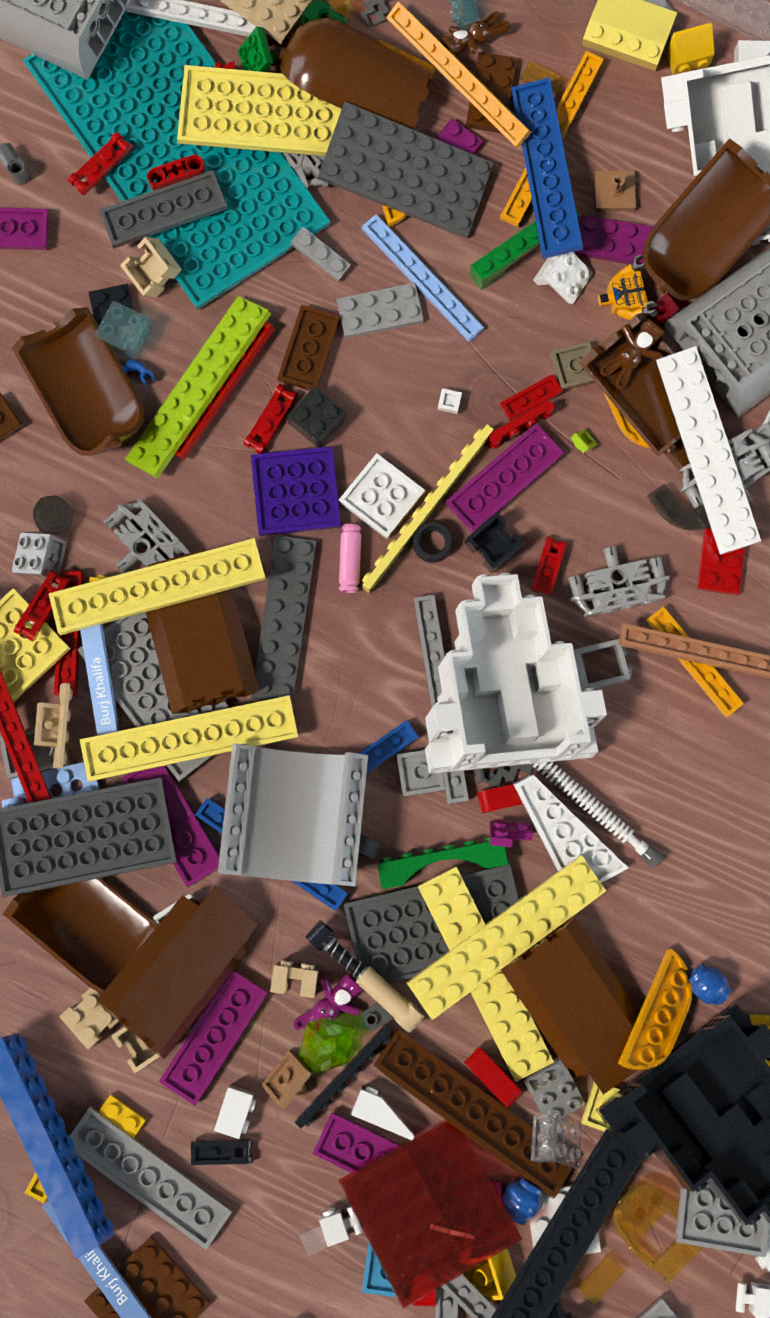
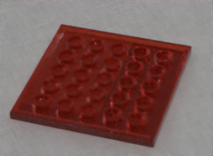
(429, 1212)

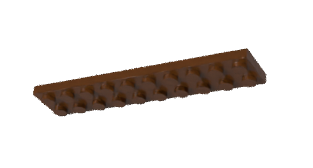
(468, 1110)

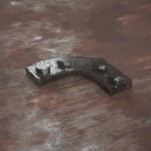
(677, 514)

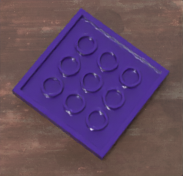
(295, 491)

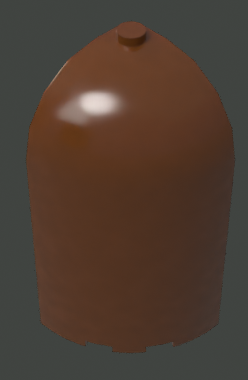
(356, 68)
(709, 225)
(81, 384)
(84, 927)

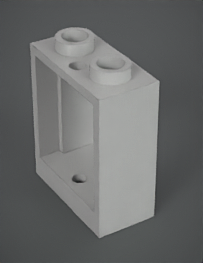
(620, 651)

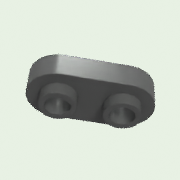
(380, 1015)

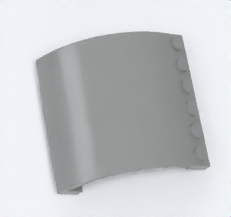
(293, 815)

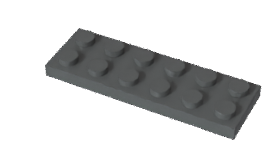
(163, 209)

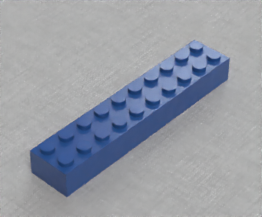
(51, 1149)

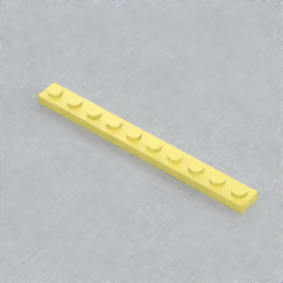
(421, 515)

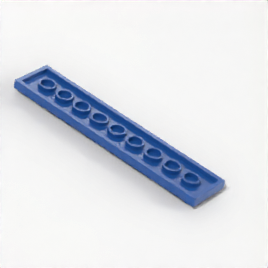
(547, 169)

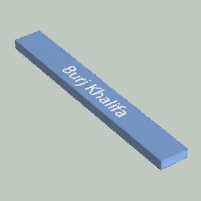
(107, 1277)

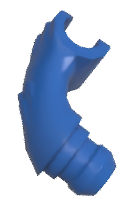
(132, 365)

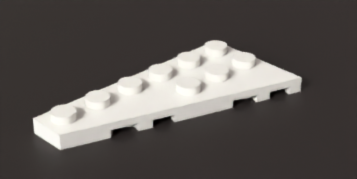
(564, 833)

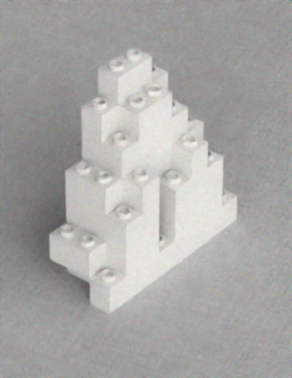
(723, 105)
(509, 689)

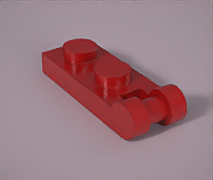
(548, 566)

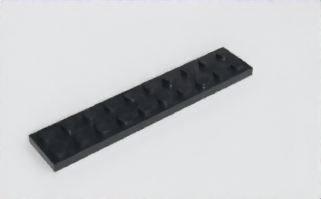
(570, 1231)

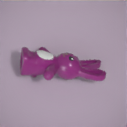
(334, 1001)

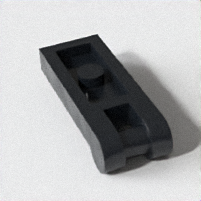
(221, 1152)

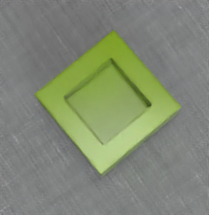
(583, 441)

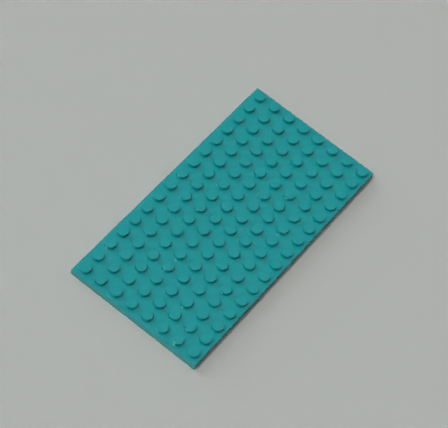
(139, 95)

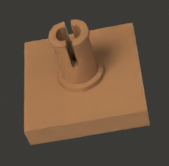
(614, 191)
(287, 1080)

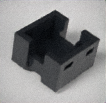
(494, 543)

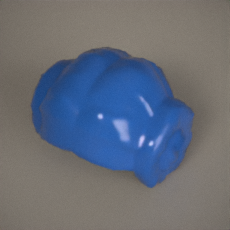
(709, 984)
(522, 1200)

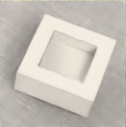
(449, 401)

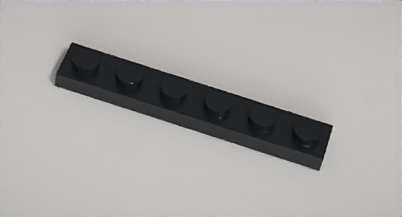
(338, 1083)

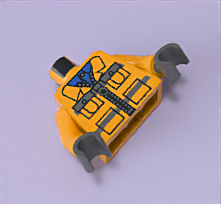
(627, 293)

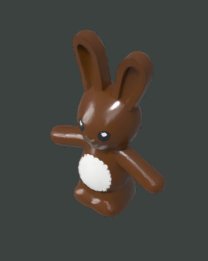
(477, 33)
(632, 354)

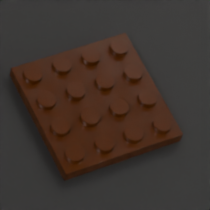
(157, 1284)

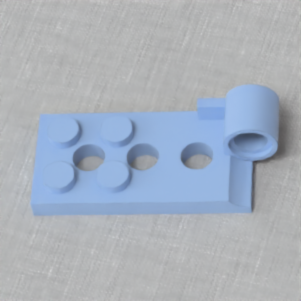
(63, 776)

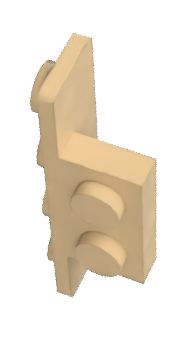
(52, 725)

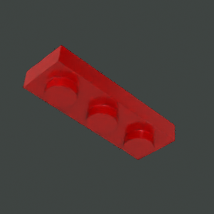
(531, 397)

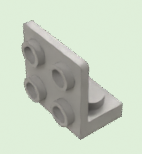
(39, 554)
(554, 1090)

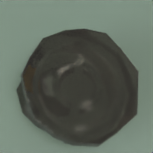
(52, 515)

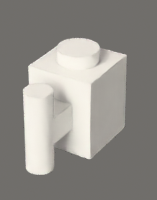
(335, 1225)
(757, 1299)

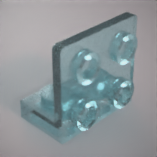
(464, 12)
(124, 329)

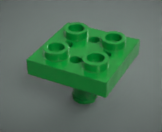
(255, 52)

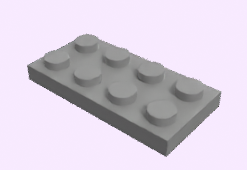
(380, 310)

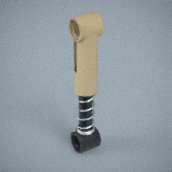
(403, 1011)

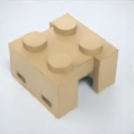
(152, 269)
(285, 970)
(88, 1019)
(141, 1053)

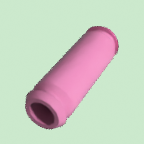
(350, 558)

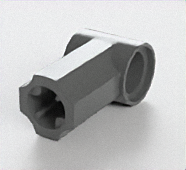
(13, 164)

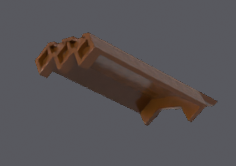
(644, 397)
(202, 650)
(178, 969)
(576, 1003)

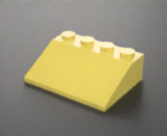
(630, 30)

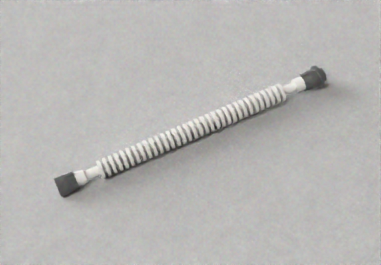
(648, 853)

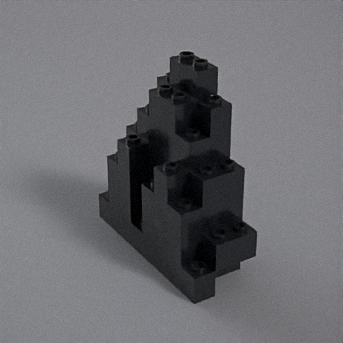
(706, 1113)

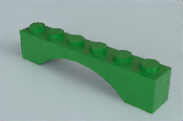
(498, 260)
(397, 872)

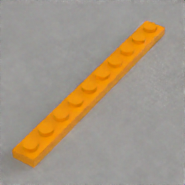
(459, 75)
(566, 112)

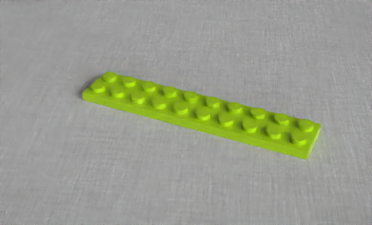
(197, 387)

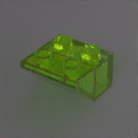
(326, 1045)

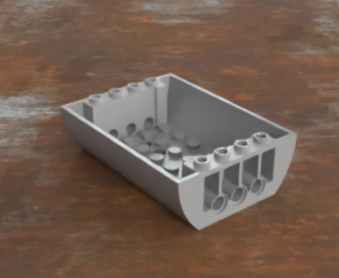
(62, 30)
(732, 363)

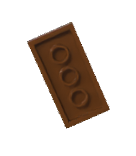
(498, 76)
(308, 348)

